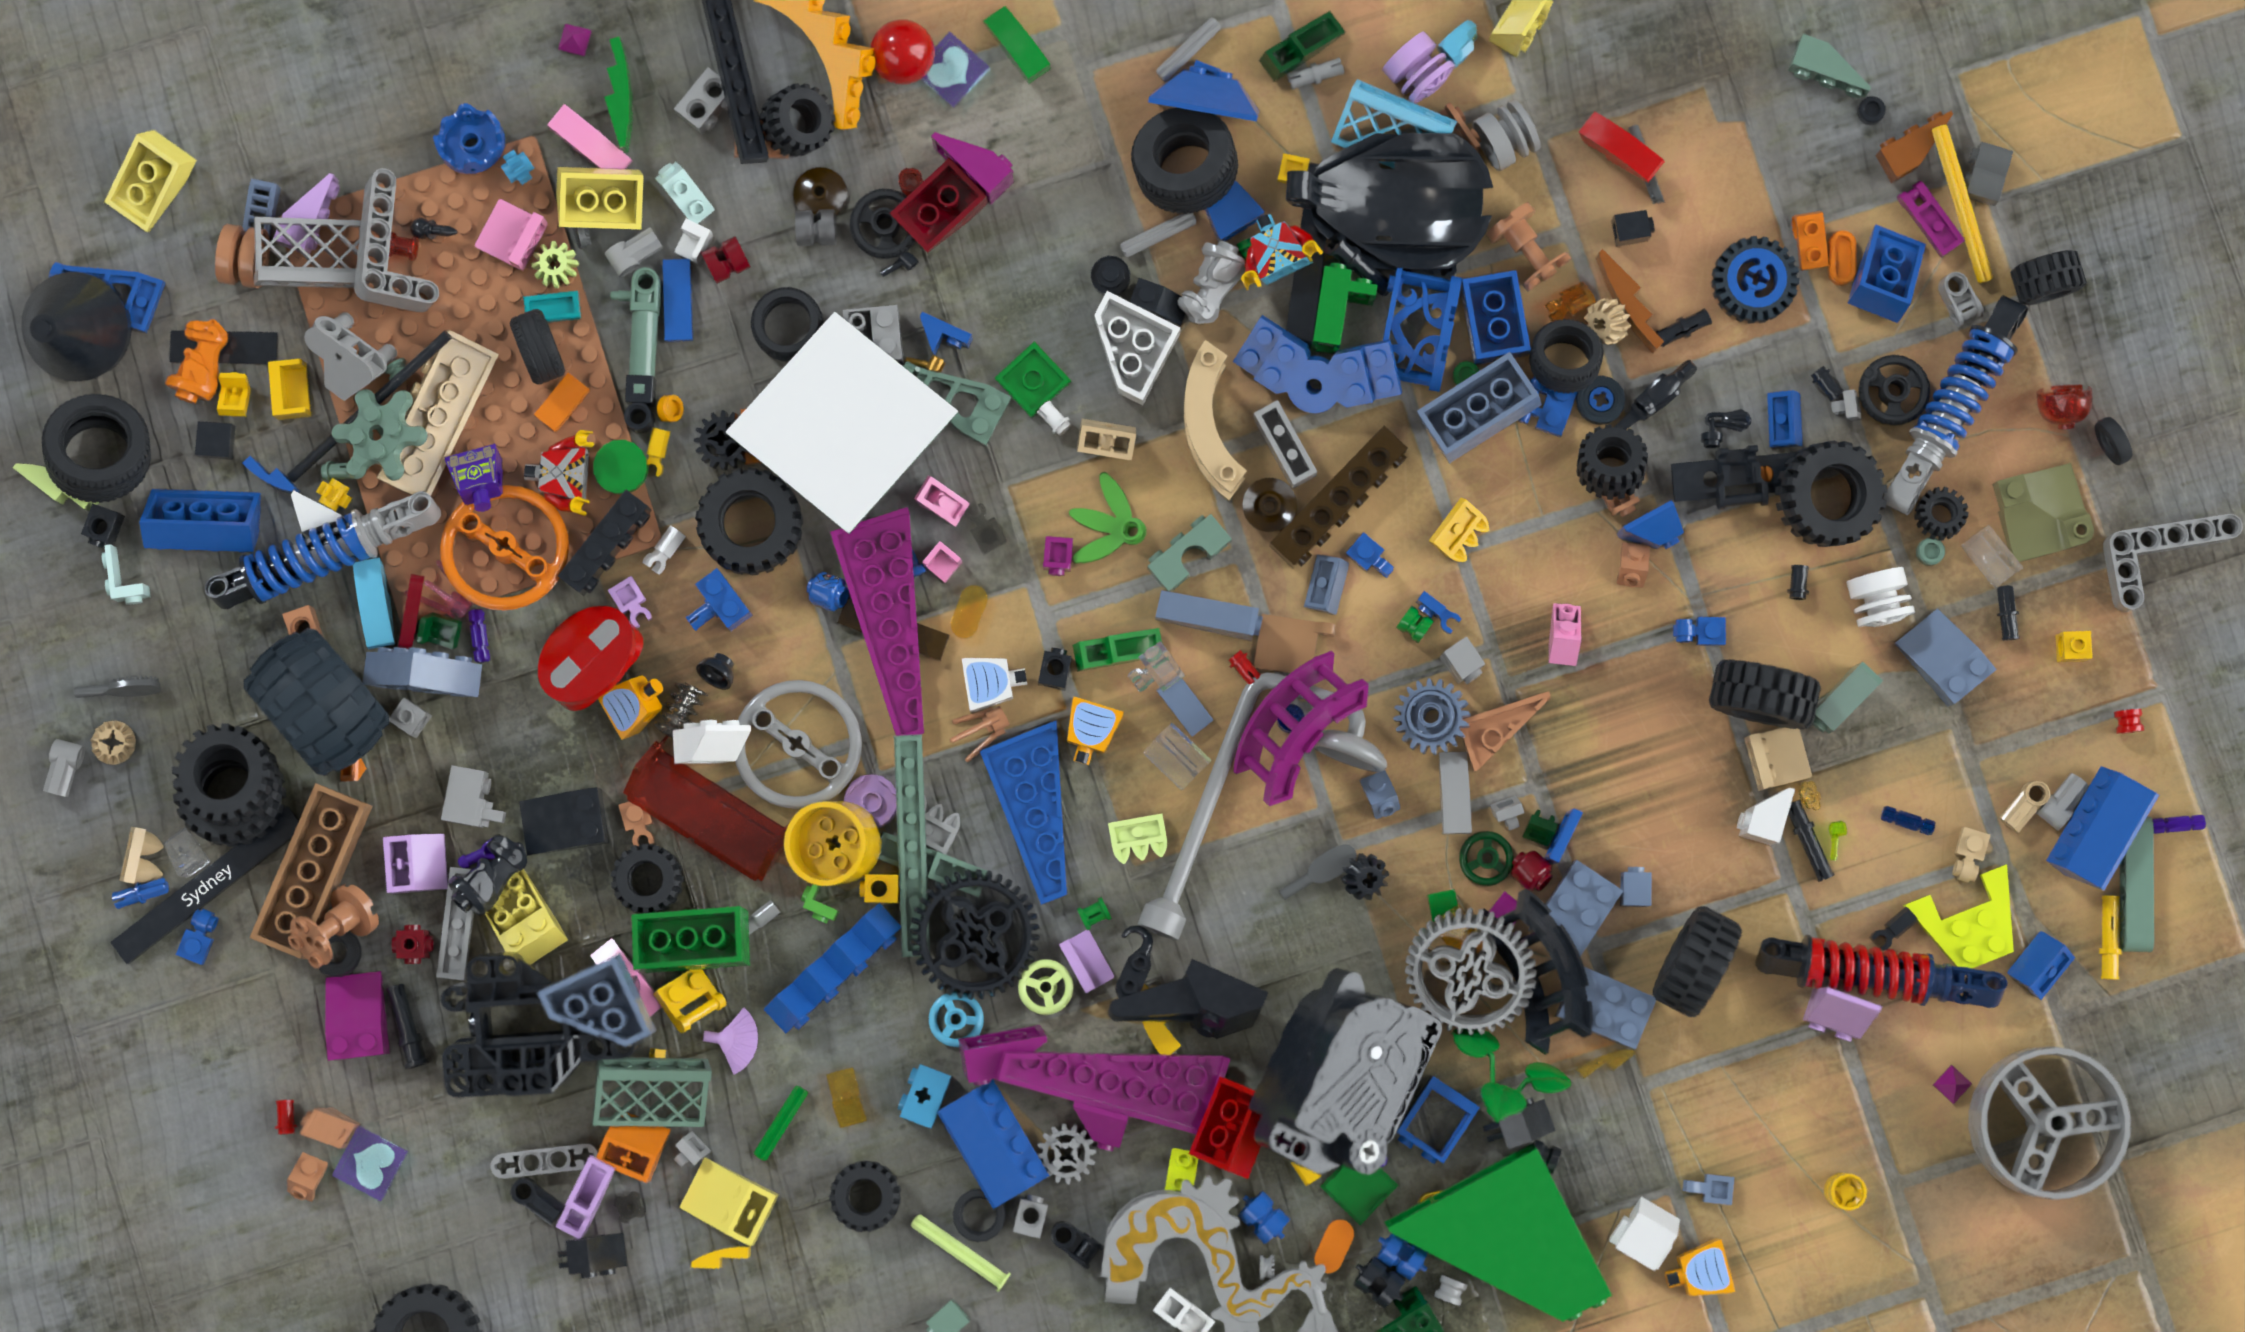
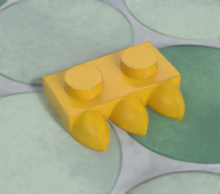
(1458, 530)

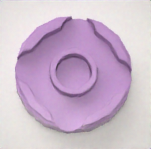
(874, 795)

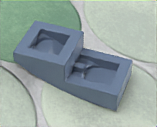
(1186, 707)

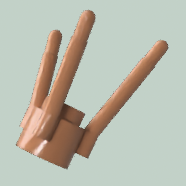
(994, 720)

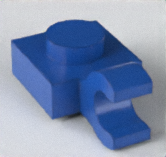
(1367, 553)
(1431, 607)

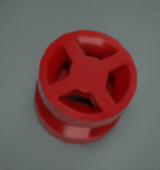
(2129, 721)

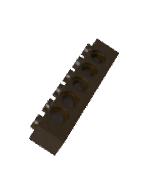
(1382, 443)

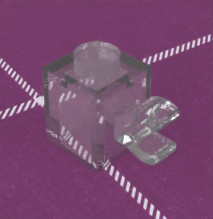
(1158, 667)

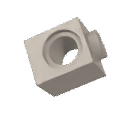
(409, 717)
(1031, 1229)

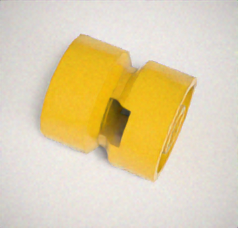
(1845, 1191)

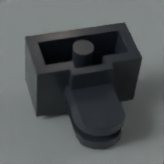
(1524, 1126)
(594, 1254)

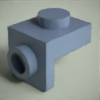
(1380, 794)

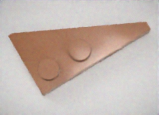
(1495, 727)

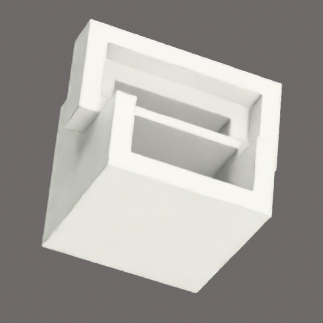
(1646, 1234)

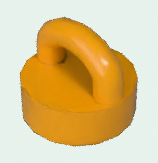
(670, 408)

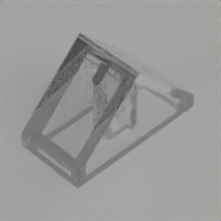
(185, 853)

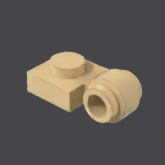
(1971, 846)

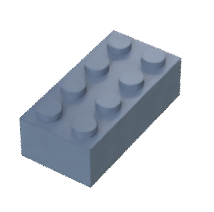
(1479, 407)

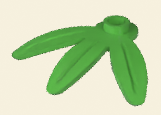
(1117, 527)

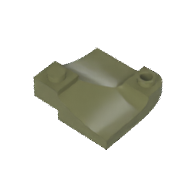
(2042, 512)

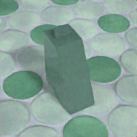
(1845, 697)

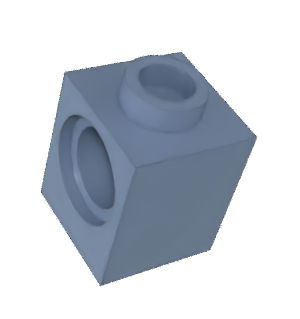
(1636, 887)

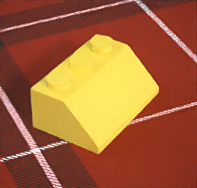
(599, 198)

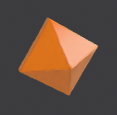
(353, 772)

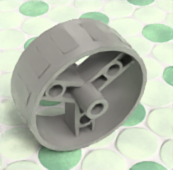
(2050, 1122)

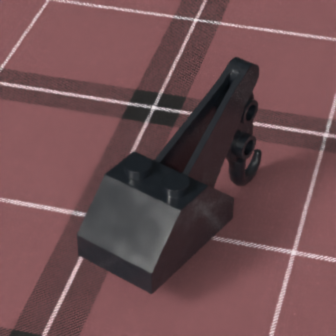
(1204, 997)

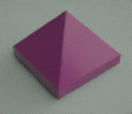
(574, 40)
(1952, 1084)

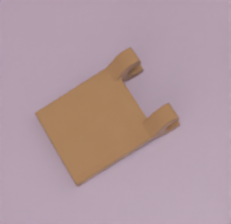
(1288, 642)

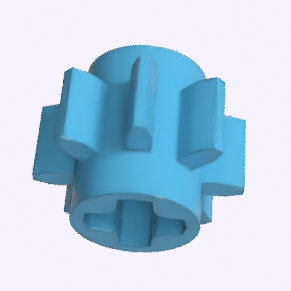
(517, 167)

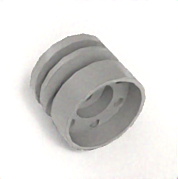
(1511, 132)

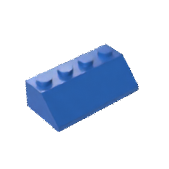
(201, 520)
(2102, 828)
(993, 1143)

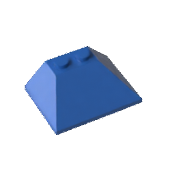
(1207, 93)

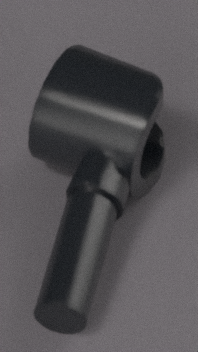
(906, 259)

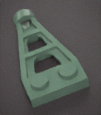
(986, 413)

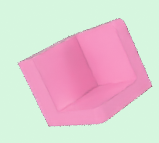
(942, 562)

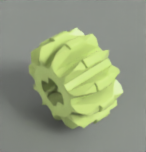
(545, 270)

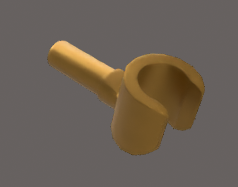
(935, 364)

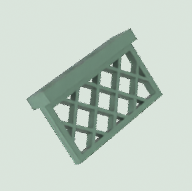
(646, 1070)

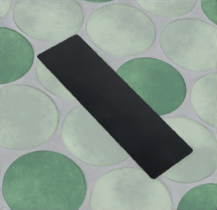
(240, 348)

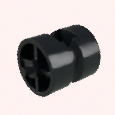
(1379, 1282)

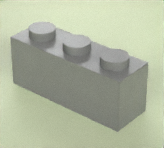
(1284, 444)

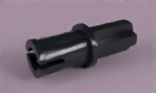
(2007, 613)

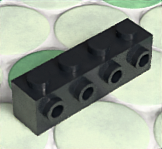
(605, 542)

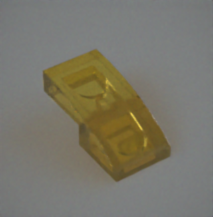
(1610, 1059)

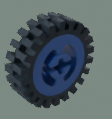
(1765, 256)

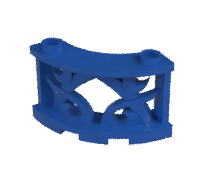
(1446, 302)

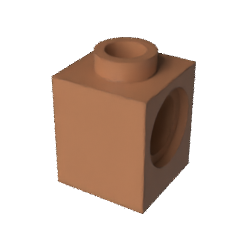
(298, 616)

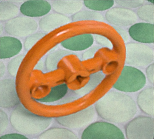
(545, 580)

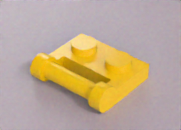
(683, 992)

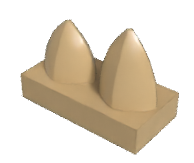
(135, 868)

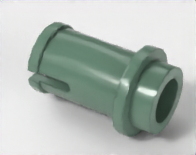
(334, 470)

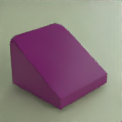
(1503, 905)

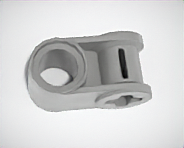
(1960, 300)

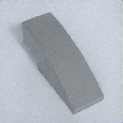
(1454, 793)

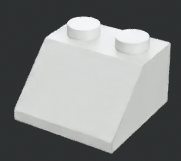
(1767, 818)

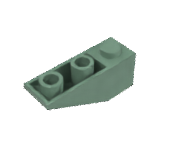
(1824, 64)

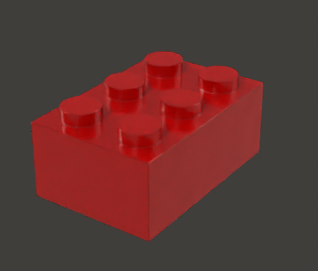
(1228, 1130)

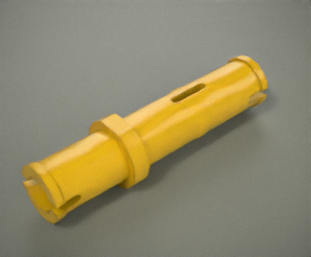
(2110, 937)

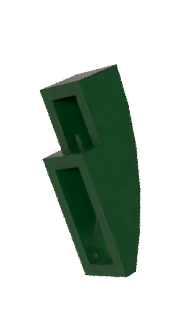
(1301, 46)

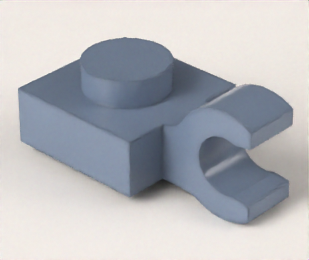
(1714, 1188)

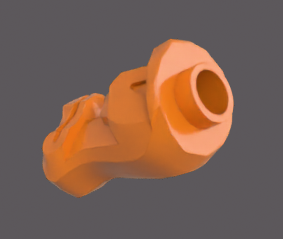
(200, 369)

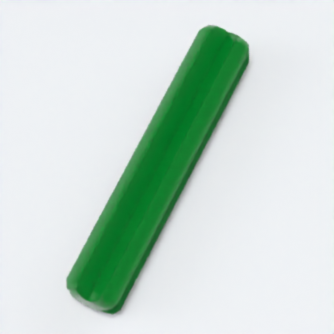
(780, 1123)

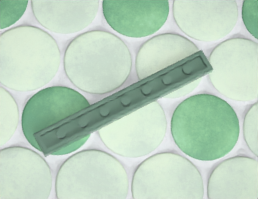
(910, 834)

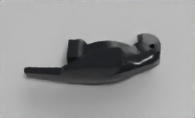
(1658, 394)

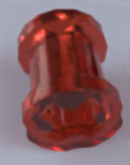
(909, 173)
(404, 246)

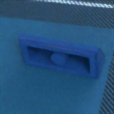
(1784, 419)

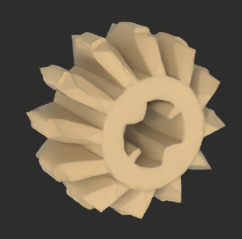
(1608, 320)

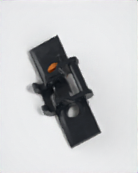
(1731, 469)

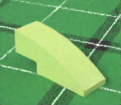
(40, 478)

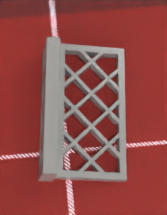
(304, 275)

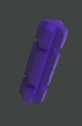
(479, 635)
(2179, 824)

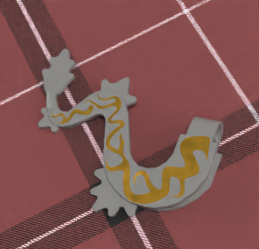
(1205, 1220)

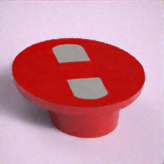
(588, 656)

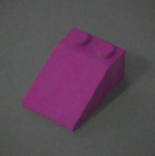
(982, 166)
(355, 1016)
(984, 1052)

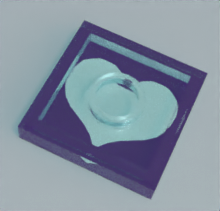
(954, 70)
(370, 1163)

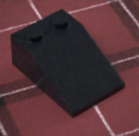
(564, 821)

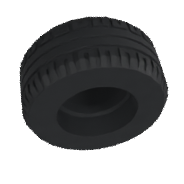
(1190, 190)

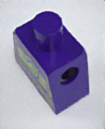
(477, 475)

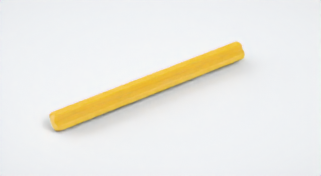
(1962, 203)

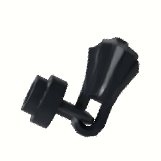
(1736, 420)

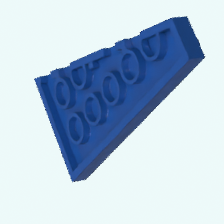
(1029, 791)

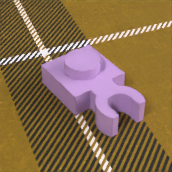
(628, 598)

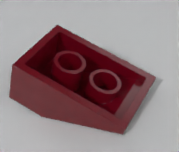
(939, 206)

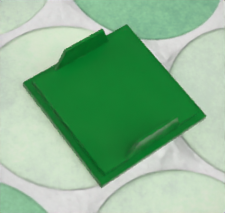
(1359, 1192)

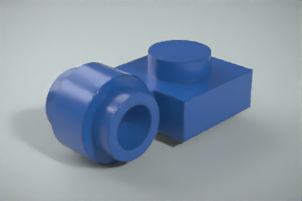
(1709, 631)
(195, 944)

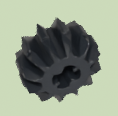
(1358, 871)

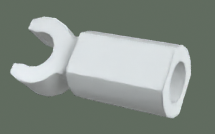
(664, 549)

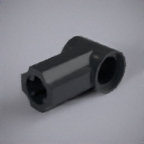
(539, 1202)

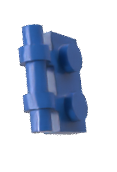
(1555, 410)

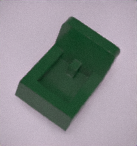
(438, 630)

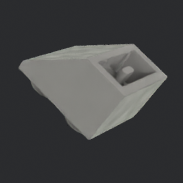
(880, 326)

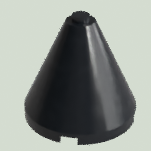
(76, 326)

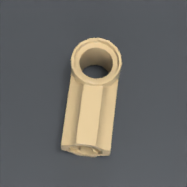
(2023, 807)

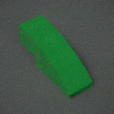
(1017, 44)
(1114, 649)

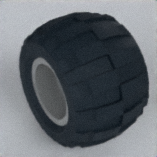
(316, 701)

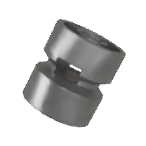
(815, 227)

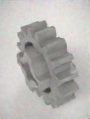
(1078, 1139)

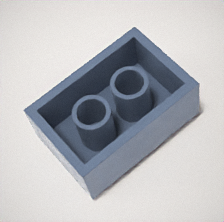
(1582, 903)
(1617, 1009)

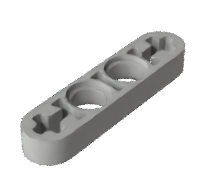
(545, 1160)

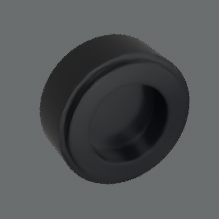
(1871, 110)

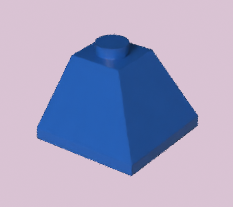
(1655, 528)

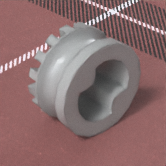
(1266, 1267)

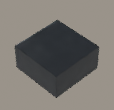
(215, 440)

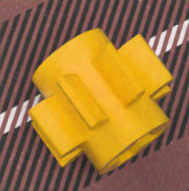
(334, 494)

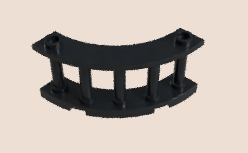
(1564, 959)

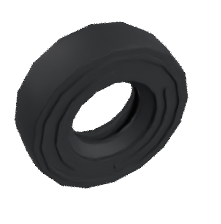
(2113, 440)
(351, 959)

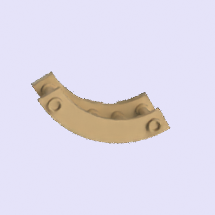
(1201, 433)

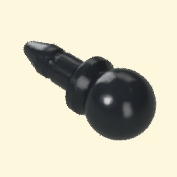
(429, 229)

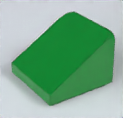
(1441, 902)

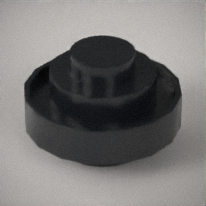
(1110, 275)

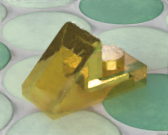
(846, 1097)

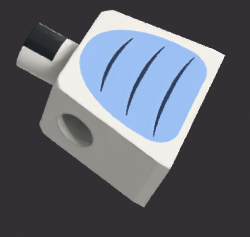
(990, 681)

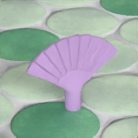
(737, 1040)

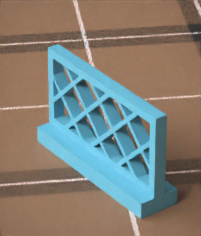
(1394, 107)

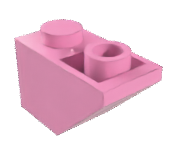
(1565, 634)

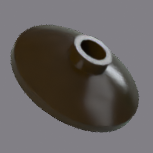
(834, 191)
(1272, 491)

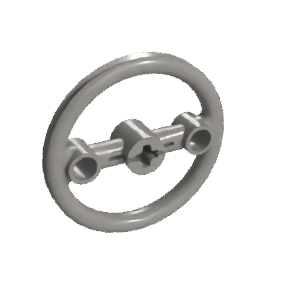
(837, 781)

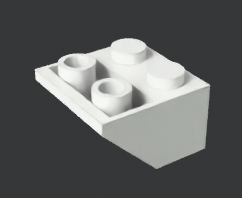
(709, 742)

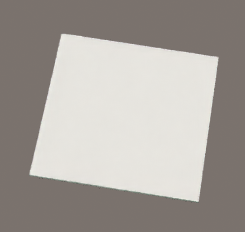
(841, 422)

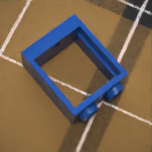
(1452, 1096)

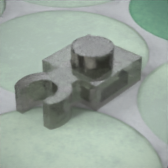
(987, 533)

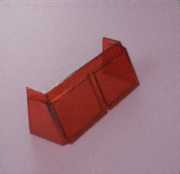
(705, 813)

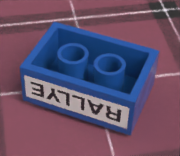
(1495, 317)

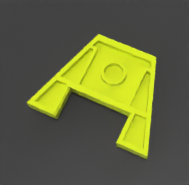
(1976, 933)

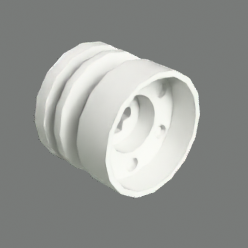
(1880, 597)

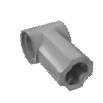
(627, 255)
(64, 760)
(2063, 801)

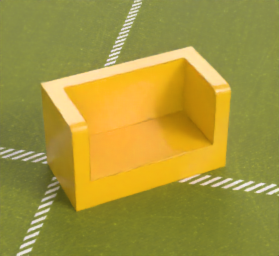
(289, 389)

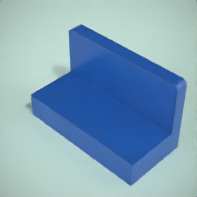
(2041, 964)

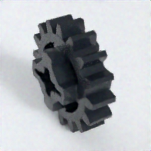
(712, 440)

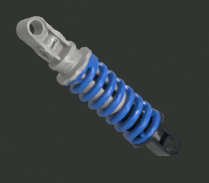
(1955, 400)
(352, 538)

